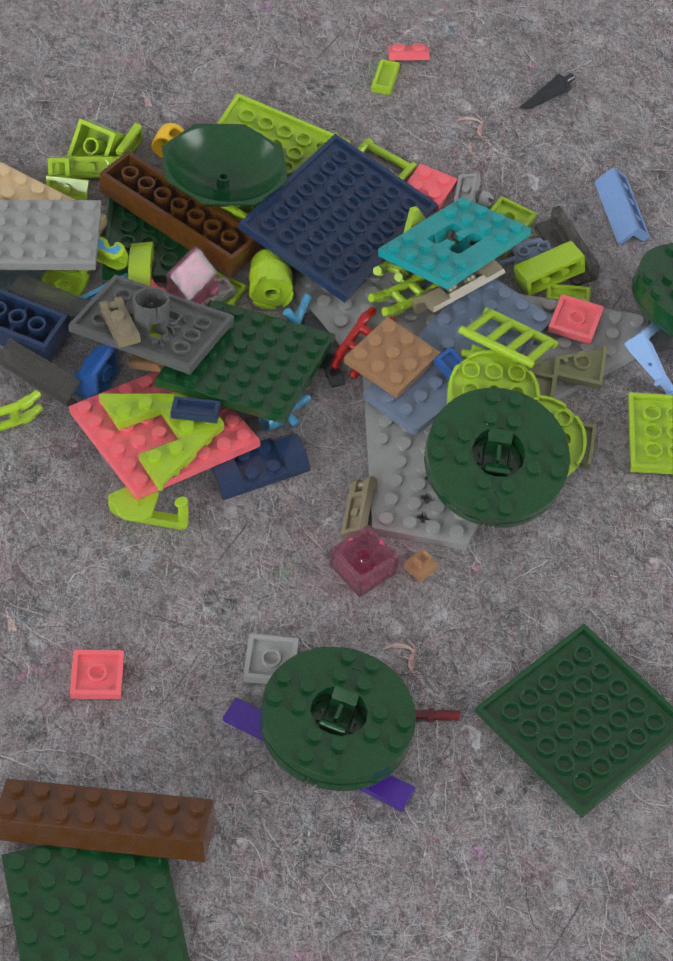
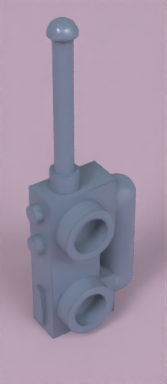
(527, 250)

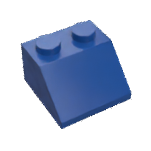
(97, 371)

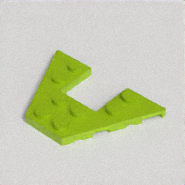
(168, 459)

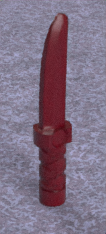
(433, 714)

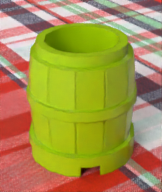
(270, 281)

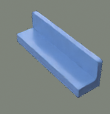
(621, 206)

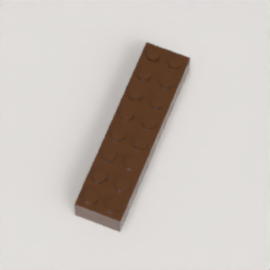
(184, 219)
(106, 820)

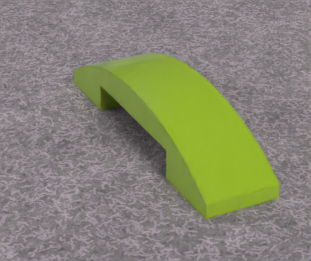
(79, 166)
(140, 262)

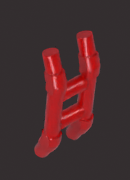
(349, 344)

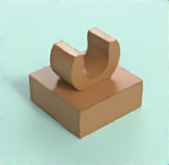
(421, 565)

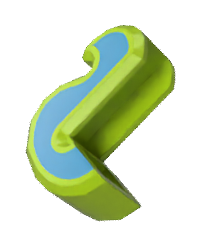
(112, 256)

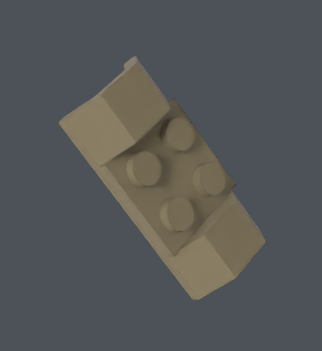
(440, 297)

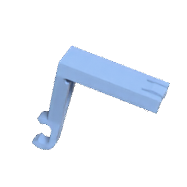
(646, 355)

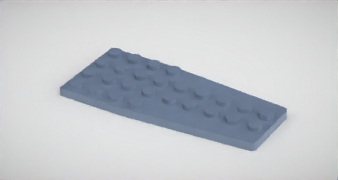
(428, 394)

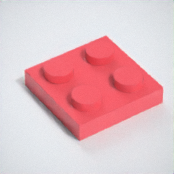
(433, 184)
(576, 319)
(97, 674)

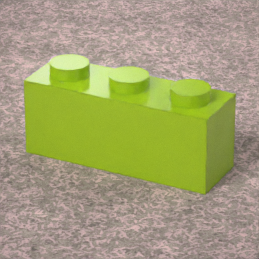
(549, 268)

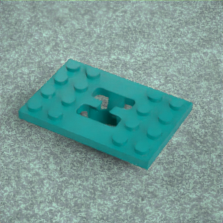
(431, 255)

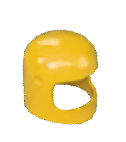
(165, 134)

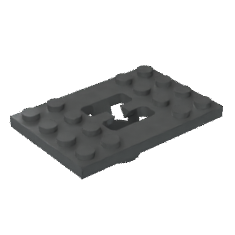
(183, 341)

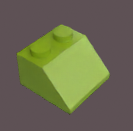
(94, 139)

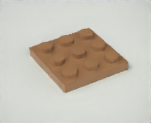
(391, 357)

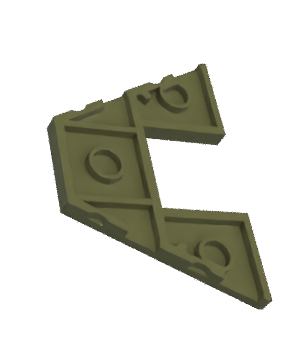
(580, 369)

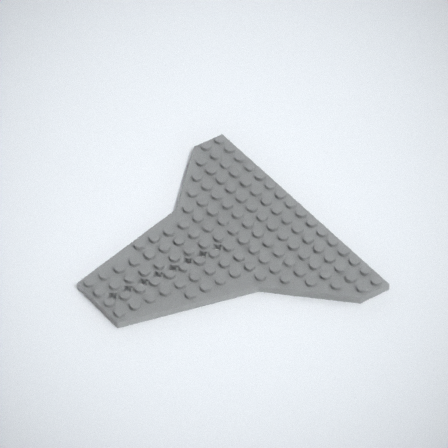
(397, 455)

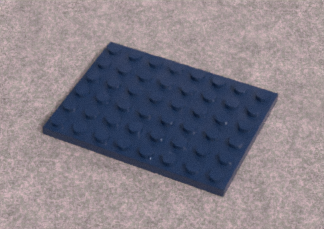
(335, 216)

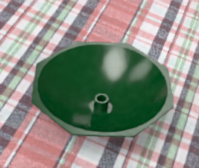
(224, 164)

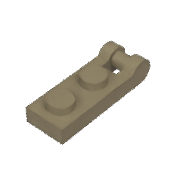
(119, 322)
(358, 505)

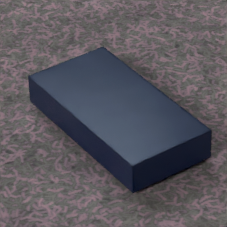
(195, 409)

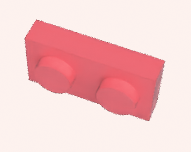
(402, 52)

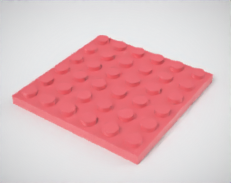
(123, 446)

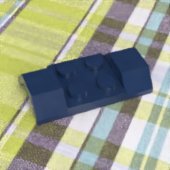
(262, 466)

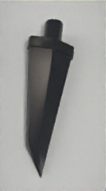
(552, 89)

